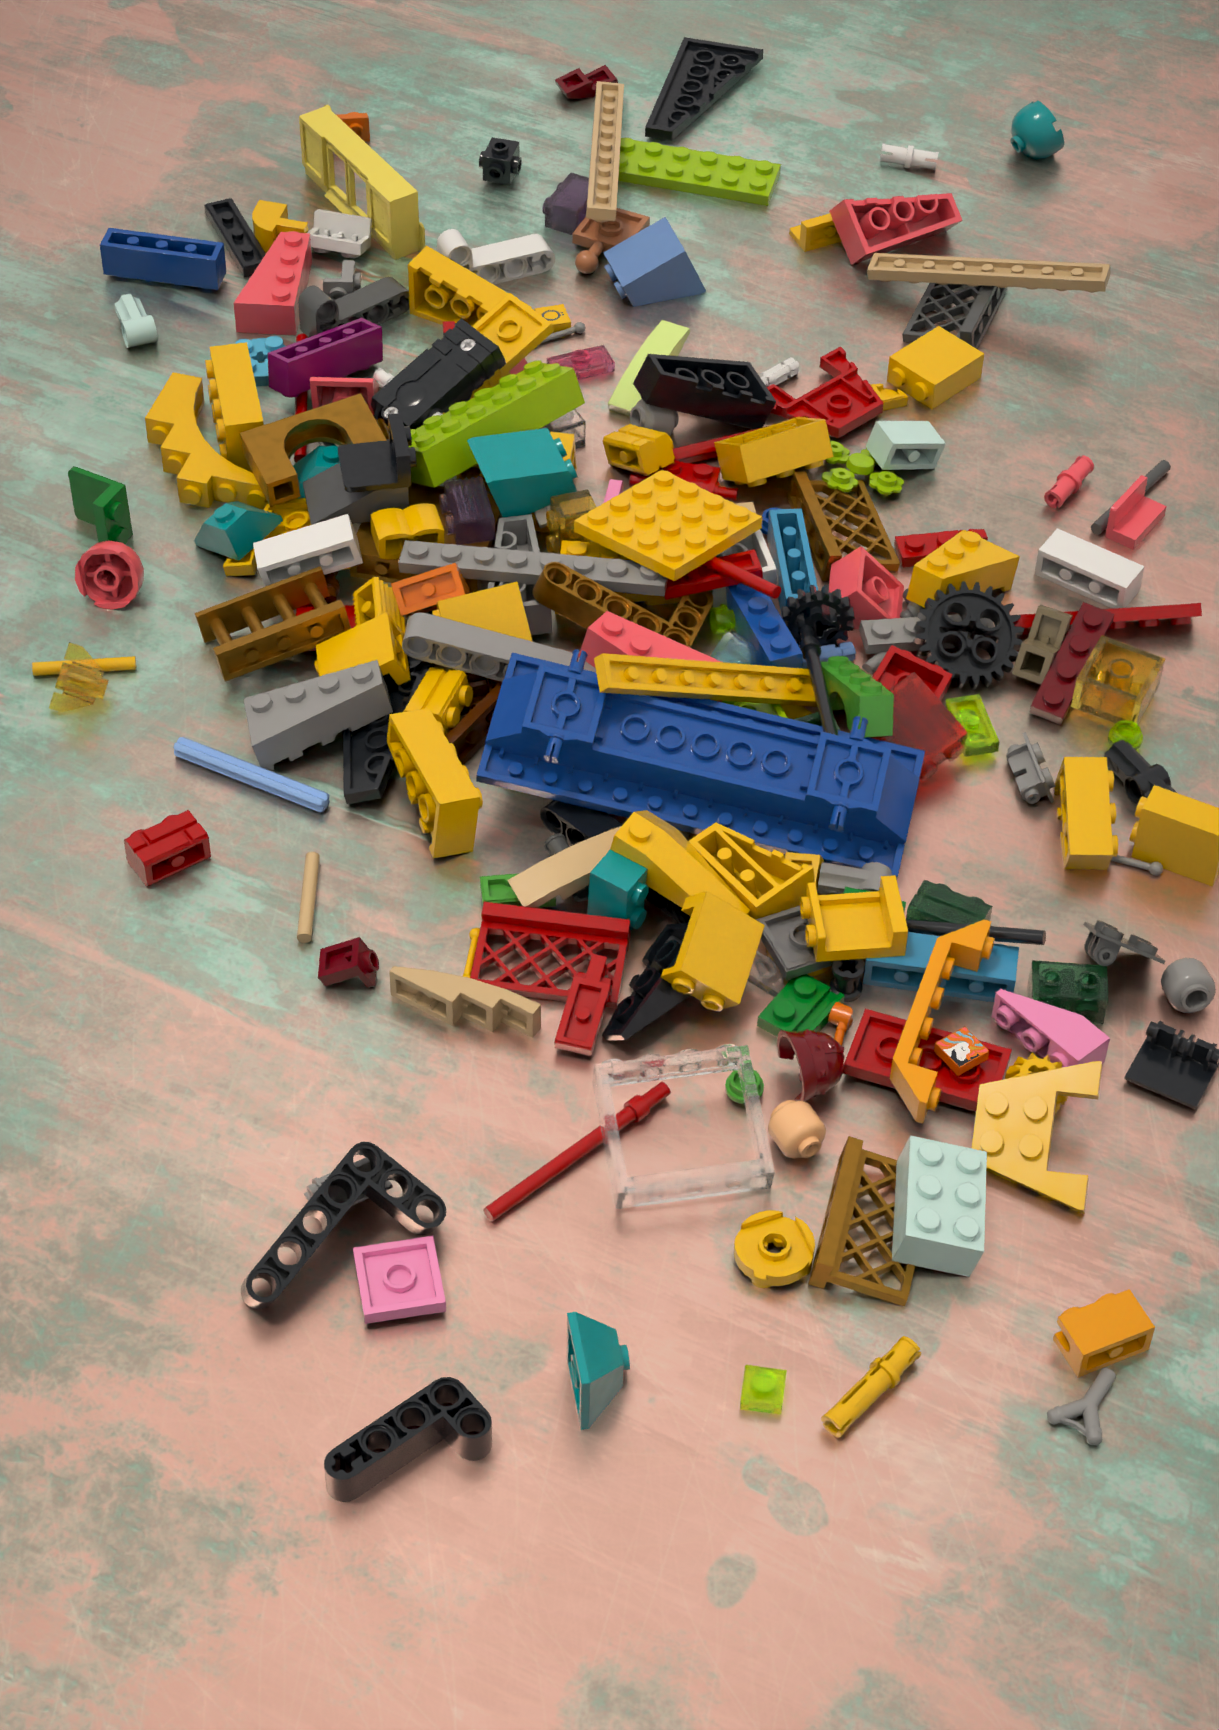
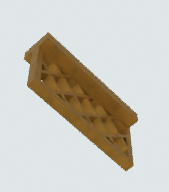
(823, 545)
(838, 1223)

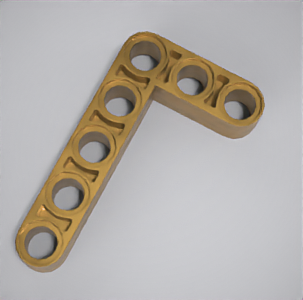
(587, 600)

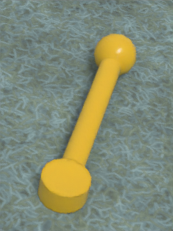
(473, 934)

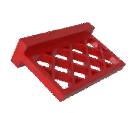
(549, 927)

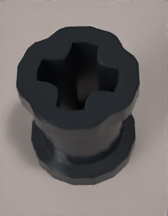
(847, 978)

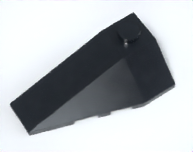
(650, 993)

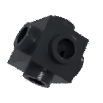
(500, 161)

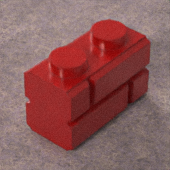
(167, 847)

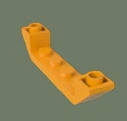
(959, 948)

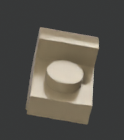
(1042, 644)

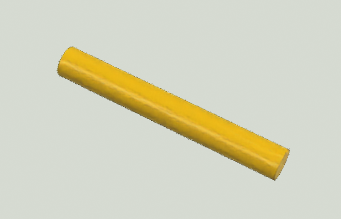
(106, 664)

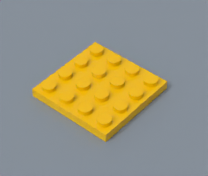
(668, 524)

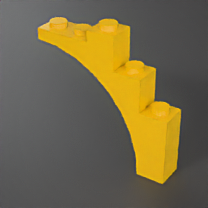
(185, 452)

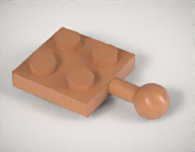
(605, 235)

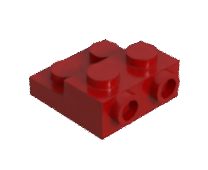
(901, 663)

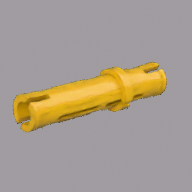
(883, 1374)

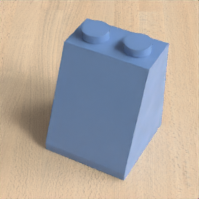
(652, 267)

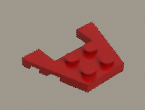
(841, 401)

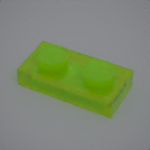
(974, 718)

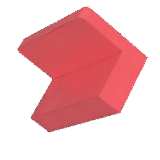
(1133, 515)

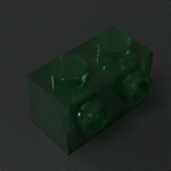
(1071, 987)

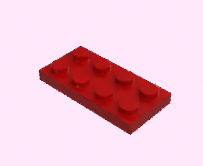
(876, 1044)

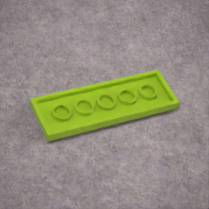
(697, 171)

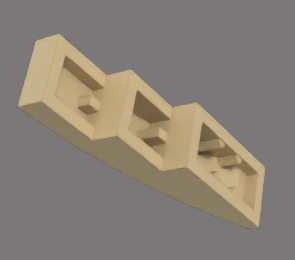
(562, 872)
(455, 996)

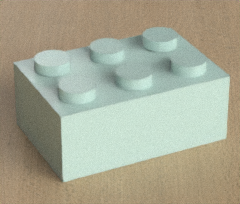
(939, 1206)

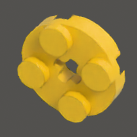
(770, 1268)

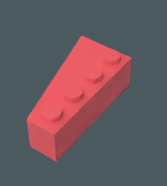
(891, 223)
(620, 636)

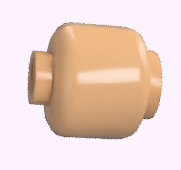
(796, 1129)

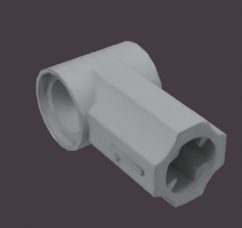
(835, 877)

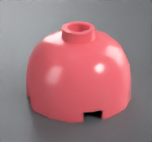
(109, 574)

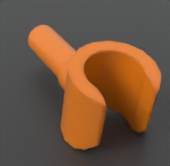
(842, 1017)

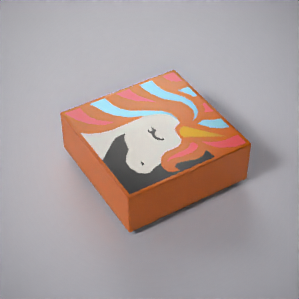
(961, 1051)

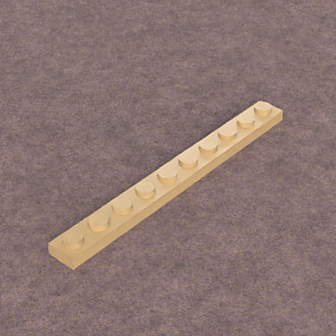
(605, 152)

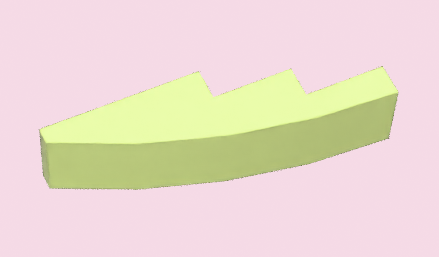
(663, 340)

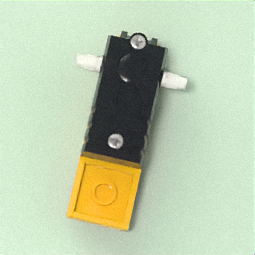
(460, 364)

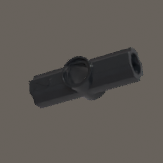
(1135, 771)

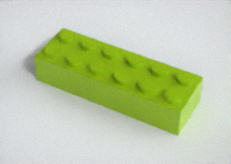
(514, 405)

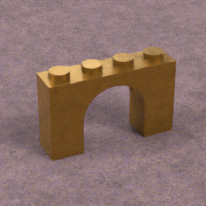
(273, 444)

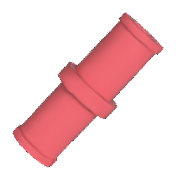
(1069, 481)

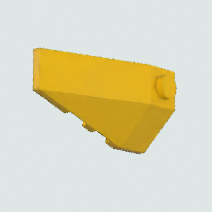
(672, 862)

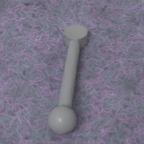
(578, 328)
(1154, 868)

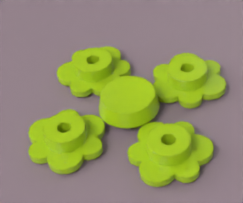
(859, 464)

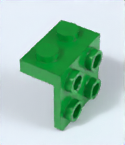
(101, 504)

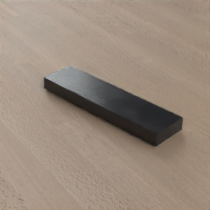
(235, 235)

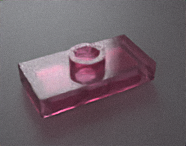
(586, 362)

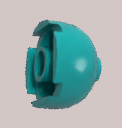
(1035, 133)

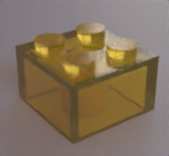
(1117, 681)

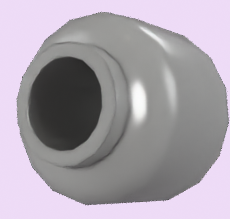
(654, 417)
(1188, 985)

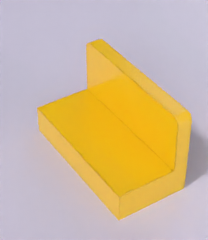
(815, 233)

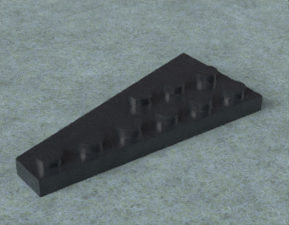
(695, 82)
(366, 751)

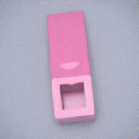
(1050, 1029)

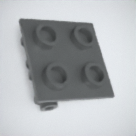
(1105, 942)

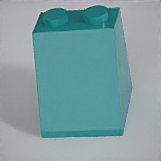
(523, 469)

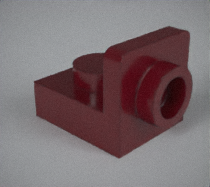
(348, 961)

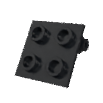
(1174, 1064)

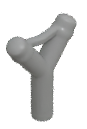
(1087, 1407)

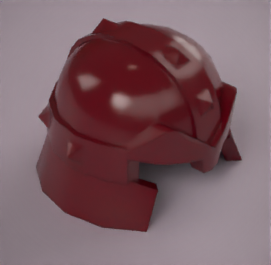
(818, 1058)

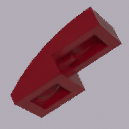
(577, 85)

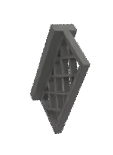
(969, 328)

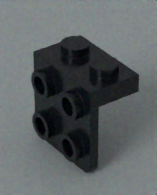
(379, 463)

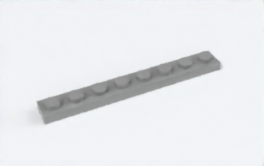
(526, 566)

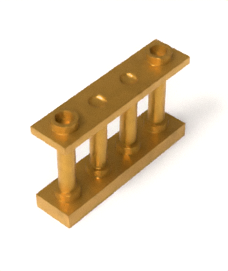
(277, 641)

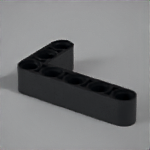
(330, 1213)

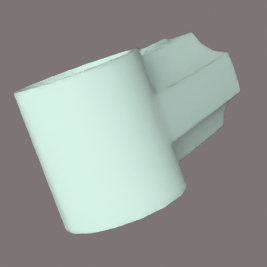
(135, 324)

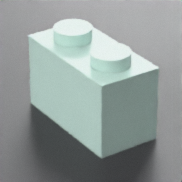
(905, 445)

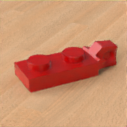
(917, 546)
(584, 1009)

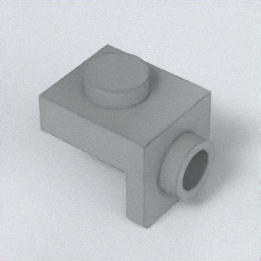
(346, 284)

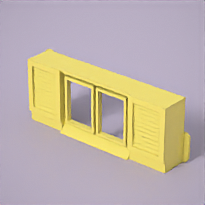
(390, 198)

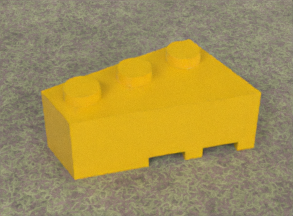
(962, 559)
(1086, 813)
(756, 875)

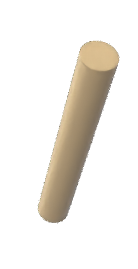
(308, 897)

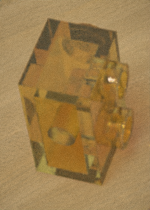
(561, 518)

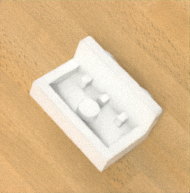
(340, 233)

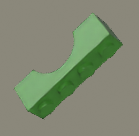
(859, 696)

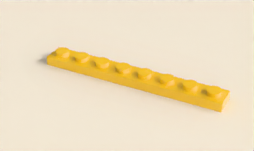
(703, 680)

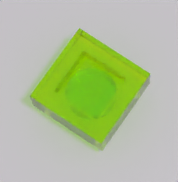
(763, 1389)

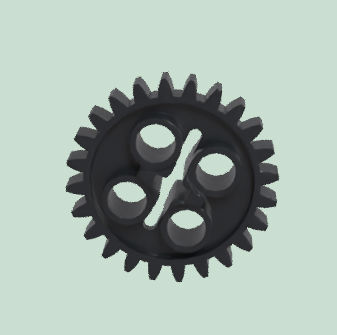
(971, 607)

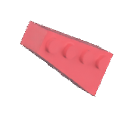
(272, 293)

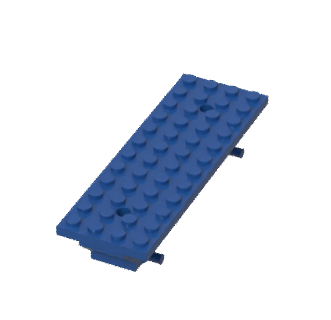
(701, 765)

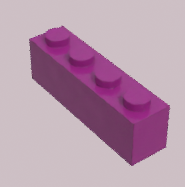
(327, 354)

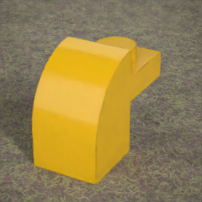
(270, 220)

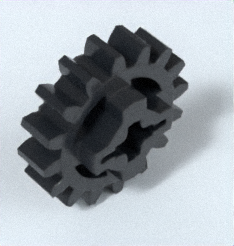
(823, 611)

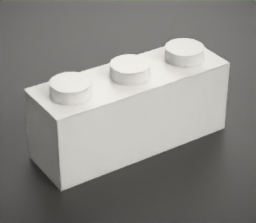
(323, 544)
(1089, 570)

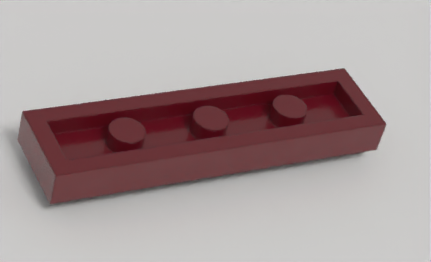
(1059, 683)

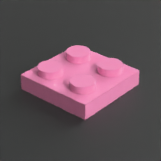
(399, 1279)

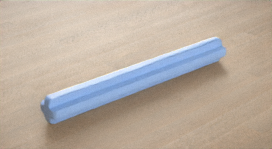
(251, 774)

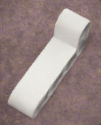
(499, 260)

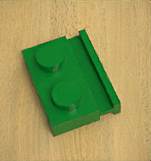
(799, 1006)

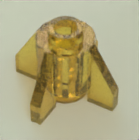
(79, 681)

